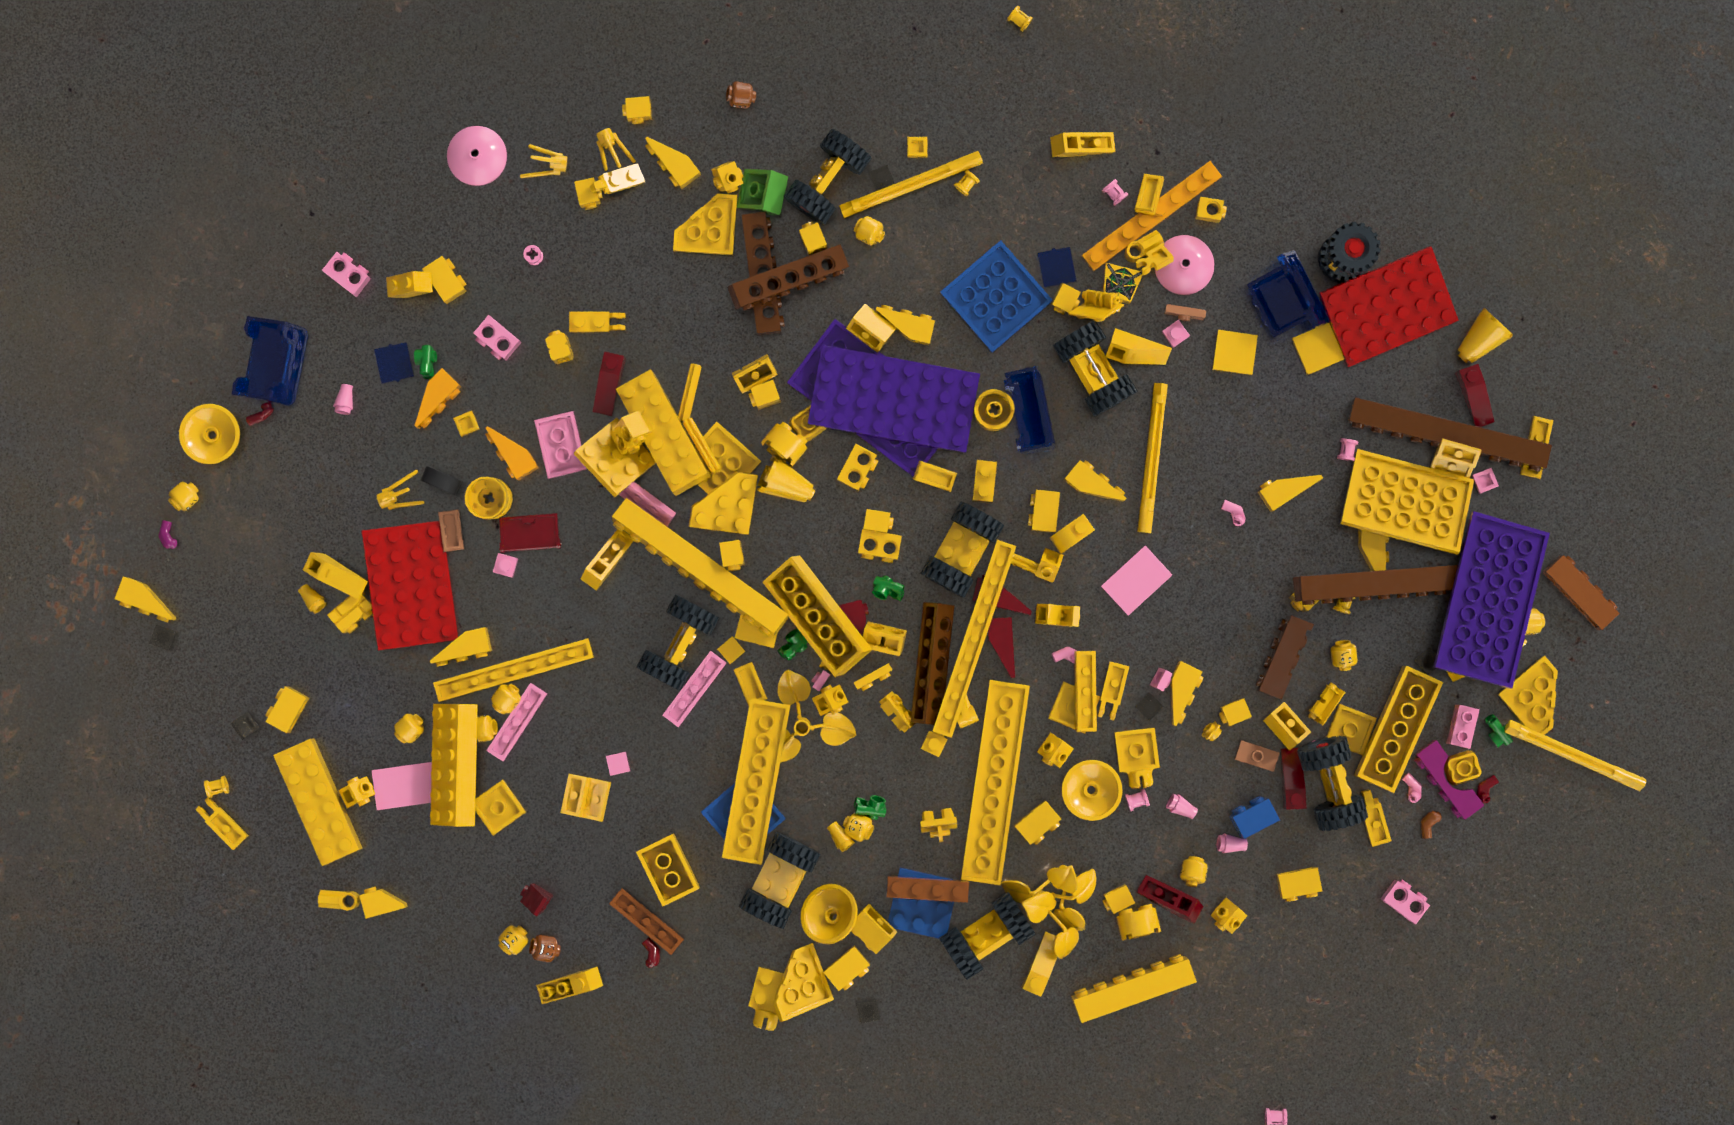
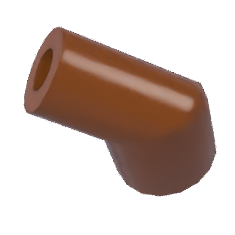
(1428, 821)

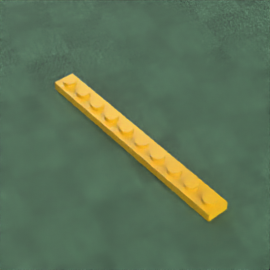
(974, 638)

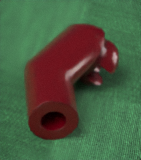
(267, 410)
(1484, 788)
(653, 953)

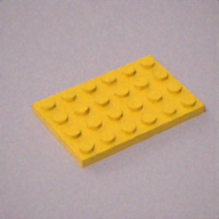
(1407, 501)

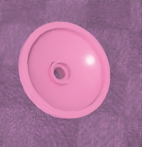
(482, 168)
(1188, 279)

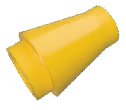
(312, 599)
(839, 837)

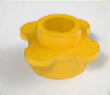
(1211, 731)

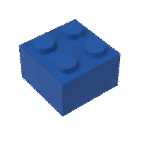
(1253, 817)

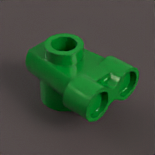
(425, 358)
(885, 586)
(795, 644)
(1498, 735)
(873, 808)

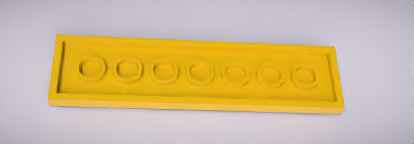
(756, 781)

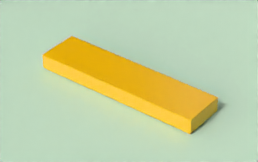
(1085, 691)

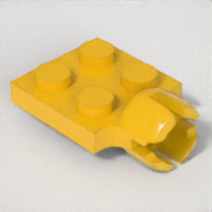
(1137, 755)
(762, 997)

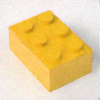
(668, 869)

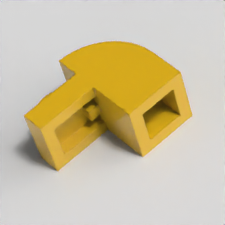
(1072, 533)
(1057, 615)

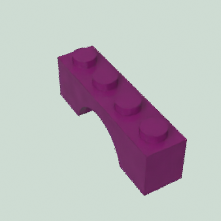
(1433, 759)

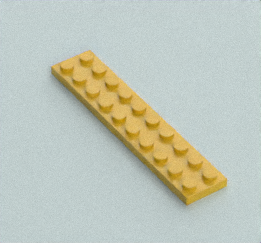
(995, 782)

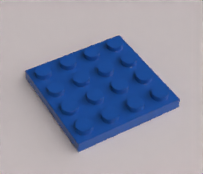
(996, 296)

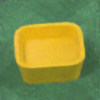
(800, 425)
(1462, 767)

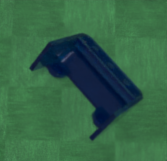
(1030, 410)

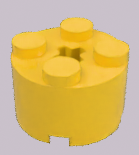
(983, 405)
(785, 443)
(1138, 923)

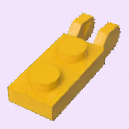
(594, 322)
(1113, 688)
(223, 825)

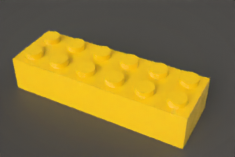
(667, 436)
(817, 615)
(1398, 728)
(453, 765)
(318, 801)
(1133, 988)

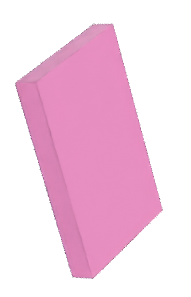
(558, 442)
(1136, 580)
(402, 785)

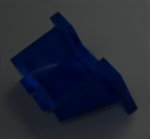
(1287, 297)

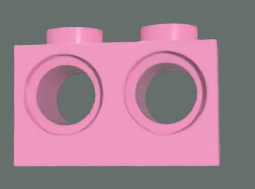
(344, 276)
(500, 334)
(1462, 726)
(1403, 905)

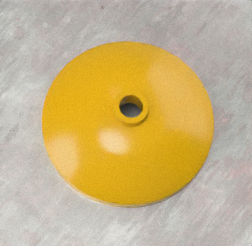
(196, 429)
(1106, 794)
(819, 911)

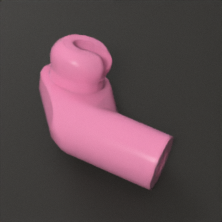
(1236, 512)
(1065, 653)
(1415, 788)

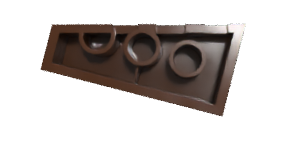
(1283, 657)

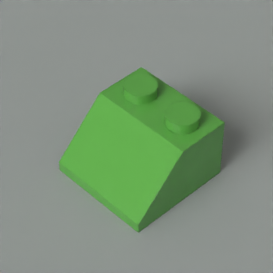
(762, 191)

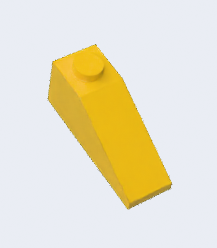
(1082, 144)
(1281, 491)
(606, 559)
(1041, 966)

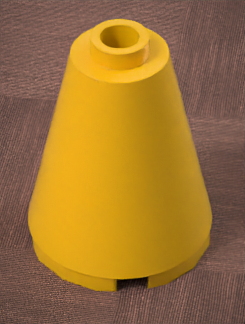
(1483, 337)
(784, 482)

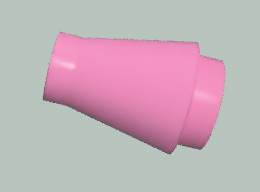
(344, 400)
(1180, 806)
(1228, 844)

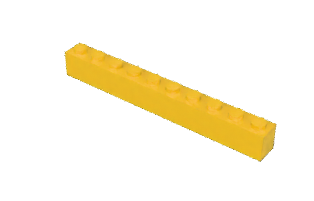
(700, 568)

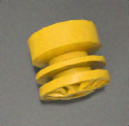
(477, 500)

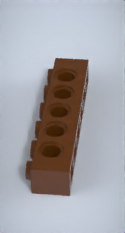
(751, 223)
(740, 290)
(932, 662)

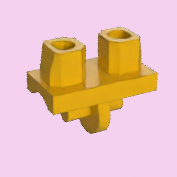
(938, 827)

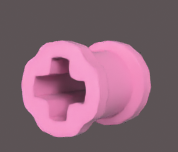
(1115, 192)
(529, 250)
(1347, 449)
(1137, 800)
(1275, 1117)

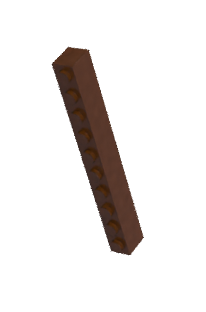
(1432, 429)
(1374, 583)

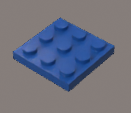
(719, 810)
(920, 916)

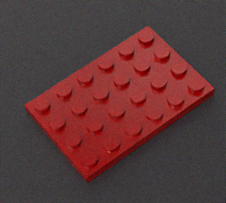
(1389, 306)
(409, 585)

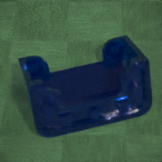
(273, 361)

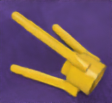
(606, 140)
(557, 162)
(388, 497)

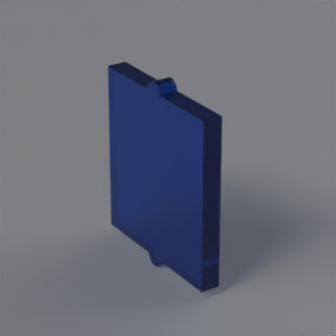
(1057, 267)
(394, 362)

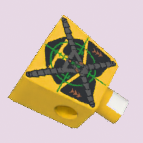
(1121, 282)

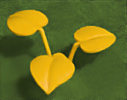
(835, 727)
(1061, 878)
(1043, 902)

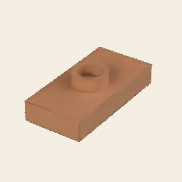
(1184, 313)
(451, 530)
(1257, 756)

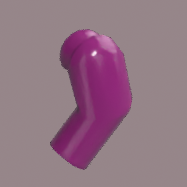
(164, 536)

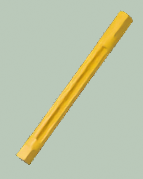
(910, 184)
(1152, 458)
(1579, 757)

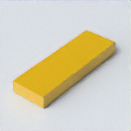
(1539, 431)

